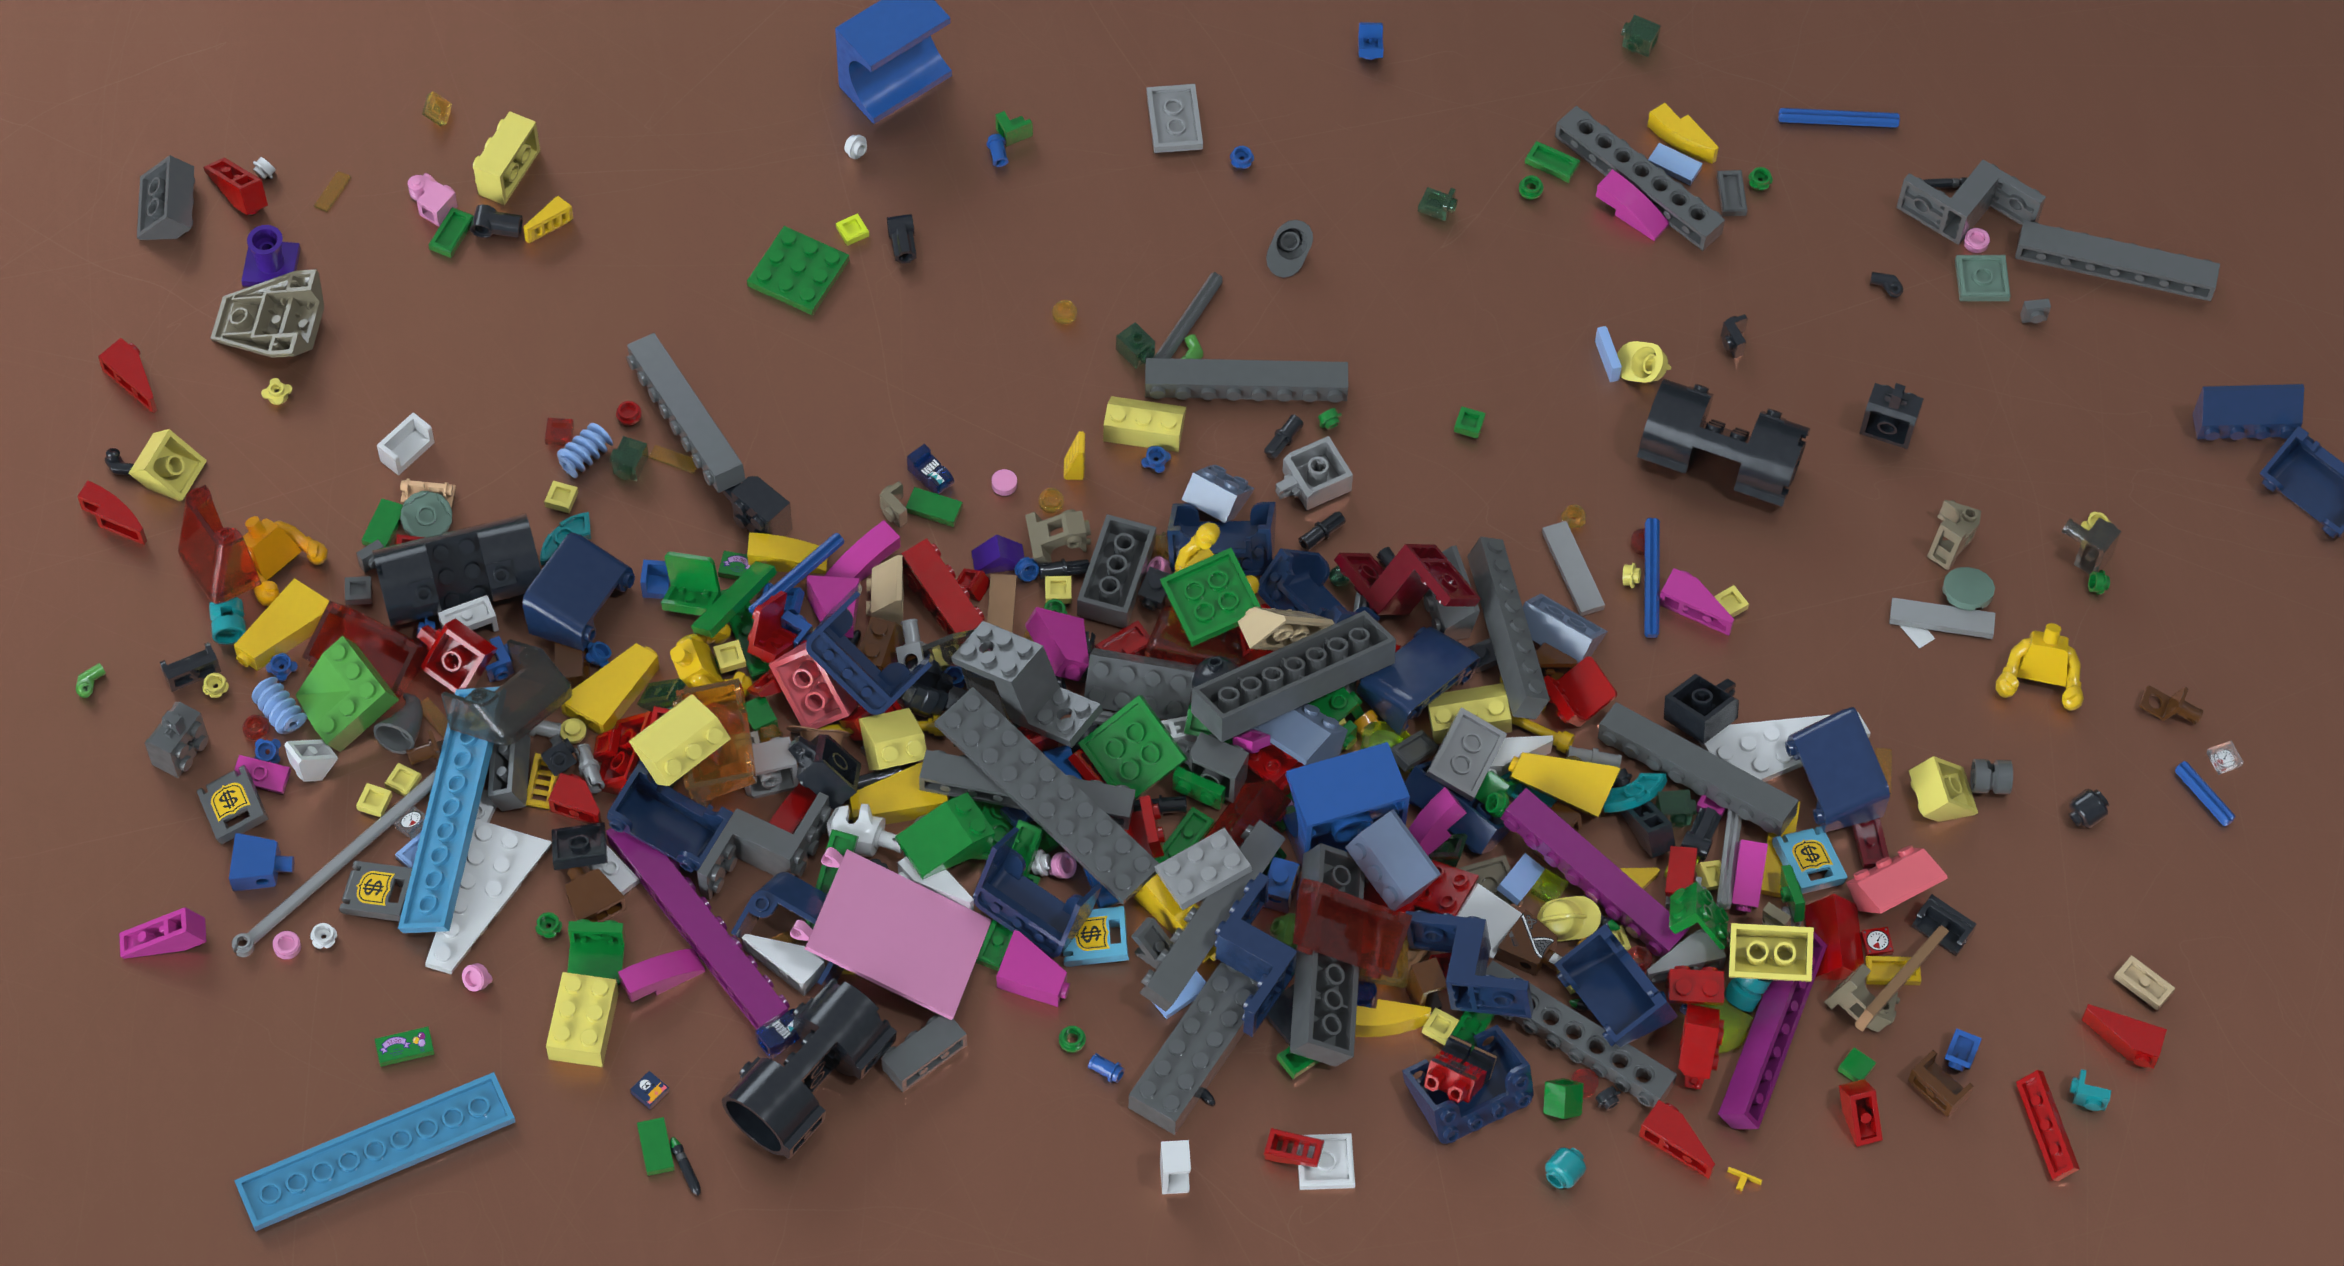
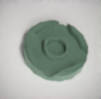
(426, 514)
(1968, 588)

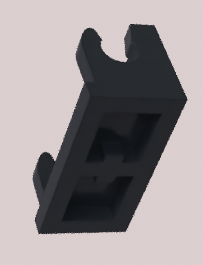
(191, 669)
(1938, 913)

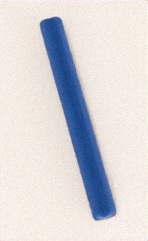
(1838, 117)
(802, 569)
(1652, 577)

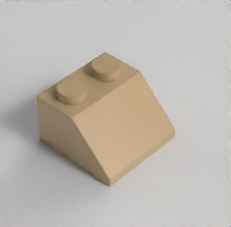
(887, 590)

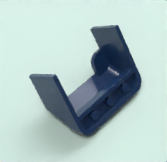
(852, 669)
(793, 895)
(1024, 905)

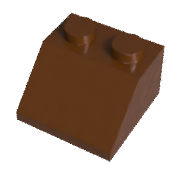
(881, 642)

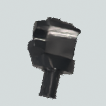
(928, 693)

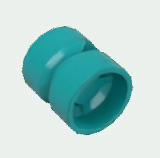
(227, 621)
(1746, 992)

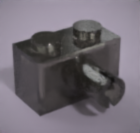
(2095, 544)

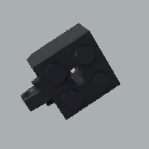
(1891, 415)
(759, 507)
(1701, 707)
(826, 768)

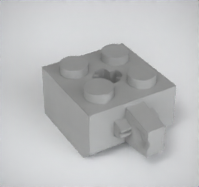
(1315, 474)
(774, 768)

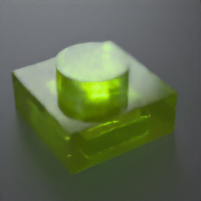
(1549, 886)

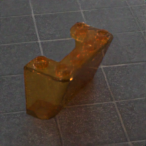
(733, 763)

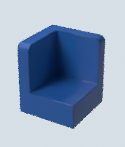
(654, 579)

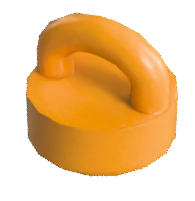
(1364, 720)

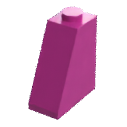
(827, 592)
(1063, 641)
(1749, 875)
(1031, 972)

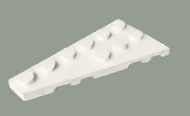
(1761, 745)
(492, 874)

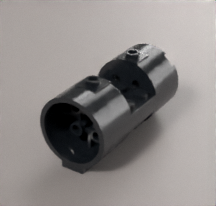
(1680, 426)
(456, 568)
(777, 1101)

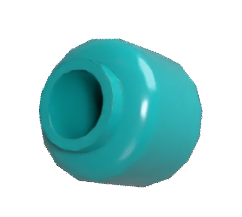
(1565, 1167)

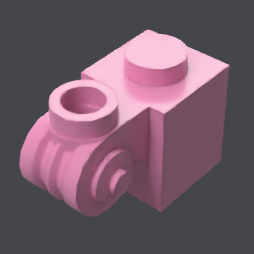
(432, 198)

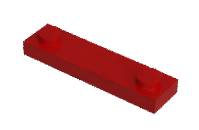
(2047, 1125)

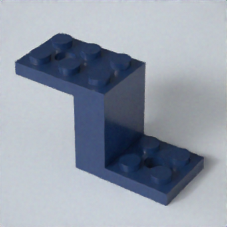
(1255, 953)
(1466, 978)

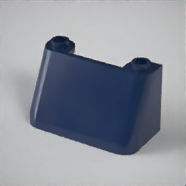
(2309, 479)
(1249, 540)
(1297, 583)
(572, 591)
(1419, 676)
(1841, 770)
(666, 819)
(1614, 988)

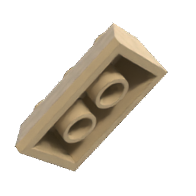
(1278, 628)

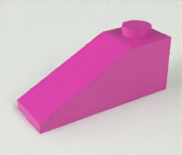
(1692, 599)
(165, 934)

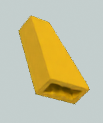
(281, 626)
(612, 689)
(1566, 780)
(896, 798)
(1164, 908)

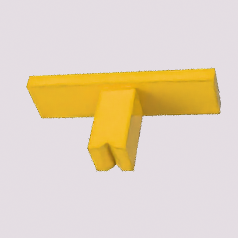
(1743, 1178)

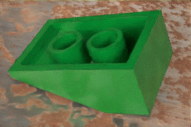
(946, 836)

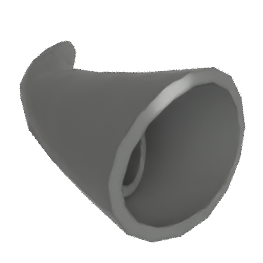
(402, 728)

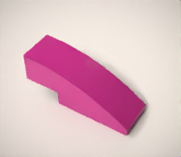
(1631, 205)
(867, 553)
(1434, 820)
(660, 973)

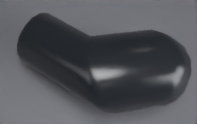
(1889, 283)
(116, 463)

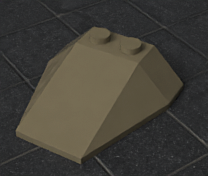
(273, 316)

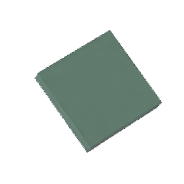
(1982, 278)

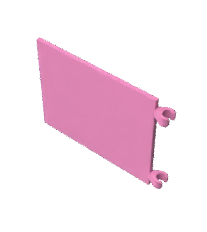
(895, 933)

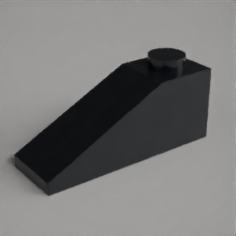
(1650, 828)

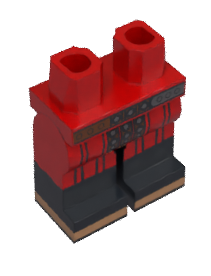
(1457, 1072)

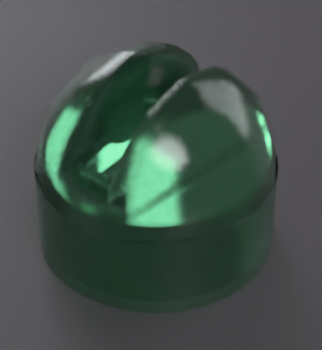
(1337, 577)

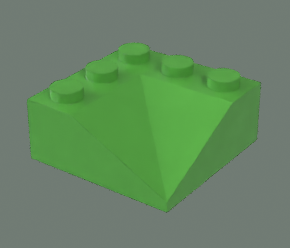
(344, 694)

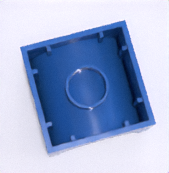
(890, 55)
(1343, 798)

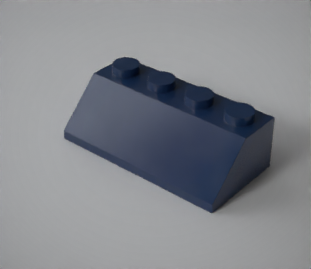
(2248, 411)
(1481, 828)

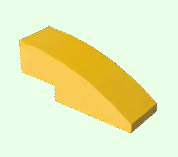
(1682, 134)
(781, 552)
(1389, 1018)

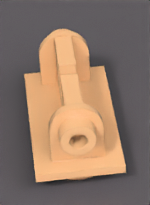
(410, 487)

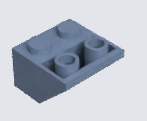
(1217, 492)

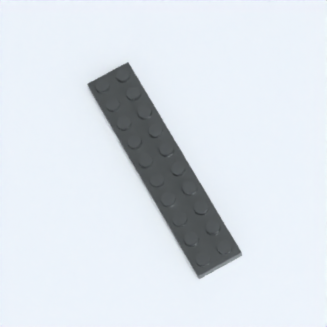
(1047, 795)

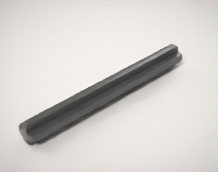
(1190, 316)

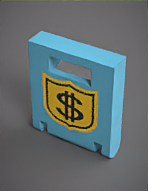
(1809, 853)
(1093, 940)

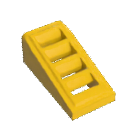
(548, 219)
(1075, 459)
(533, 781)

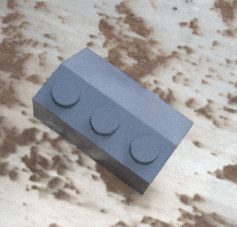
(1561, 627)
(1306, 734)
(1393, 861)

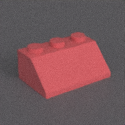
(810, 690)
(1895, 880)

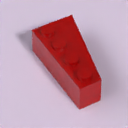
(940, 589)

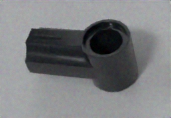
(489, 221)
(902, 232)
(1702, 832)

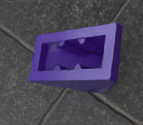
(997, 555)

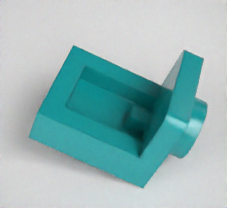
(2089, 1096)

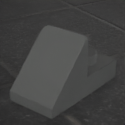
(1151, 941)

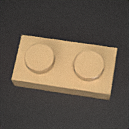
(2144, 983)

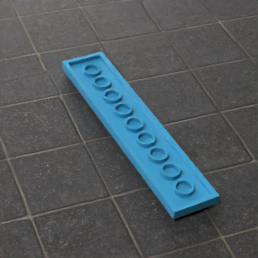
(446, 831)
(374, 1151)

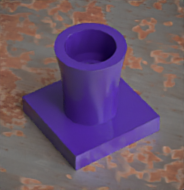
(268, 256)

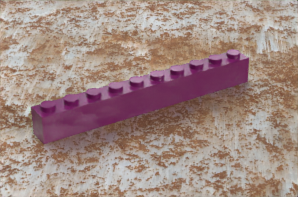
(701, 929)

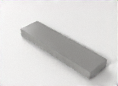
(1573, 568)
(1942, 618)

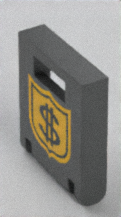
(229, 798)
(371, 888)

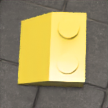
(167, 465)
(892, 739)
(1942, 790)

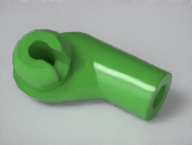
(1195, 350)
(86, 680)

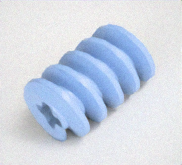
(582, 448)
(277, 706)

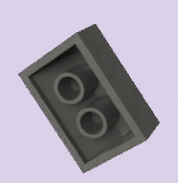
(166, 200)
(1452, 620)

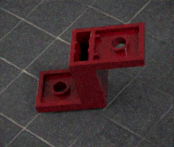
(1406, 579)

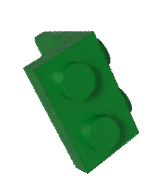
(692, 583)
(1339, 704)
(1198, 787)
(1697, 905)
(596, 948)

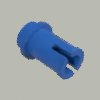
(997, 148)
(1112, 1071)

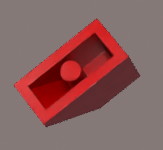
(574, 800)
(1861, 1111)

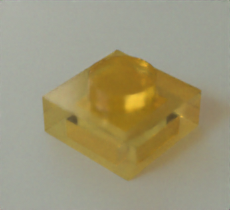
(437, 108)

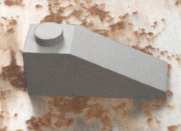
(1695, 951)

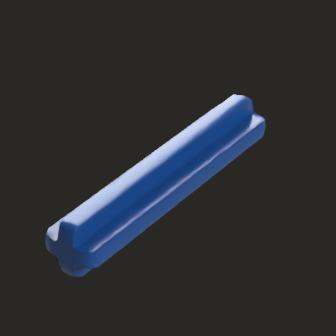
(2205, 793)

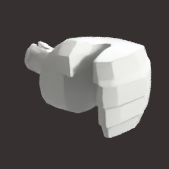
(868, 828)

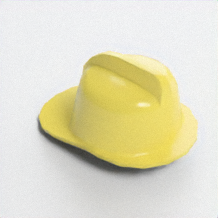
(1642, 362)
(1570, 917)

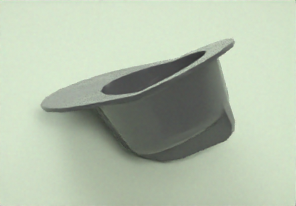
(1289, 248)

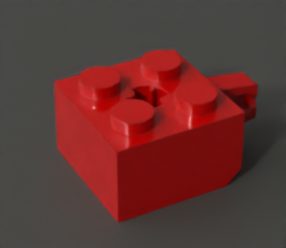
(455, 655)
(1700, 1044)

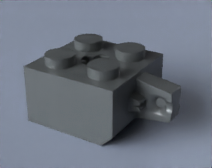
(177, 739)
(1217, 762)

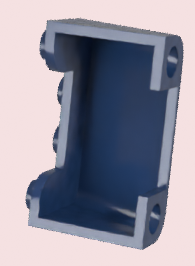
(1503, 1094)

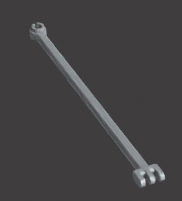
(331, 868)

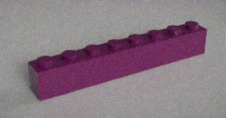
(1592, 872)
(1767, 1048)

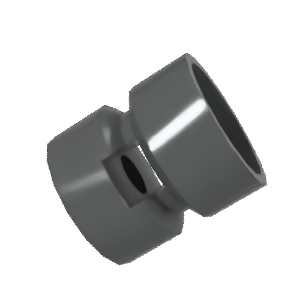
(1991, 776)

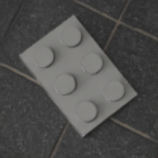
(1174, 118)
(1466, 754)
(1203, 869)

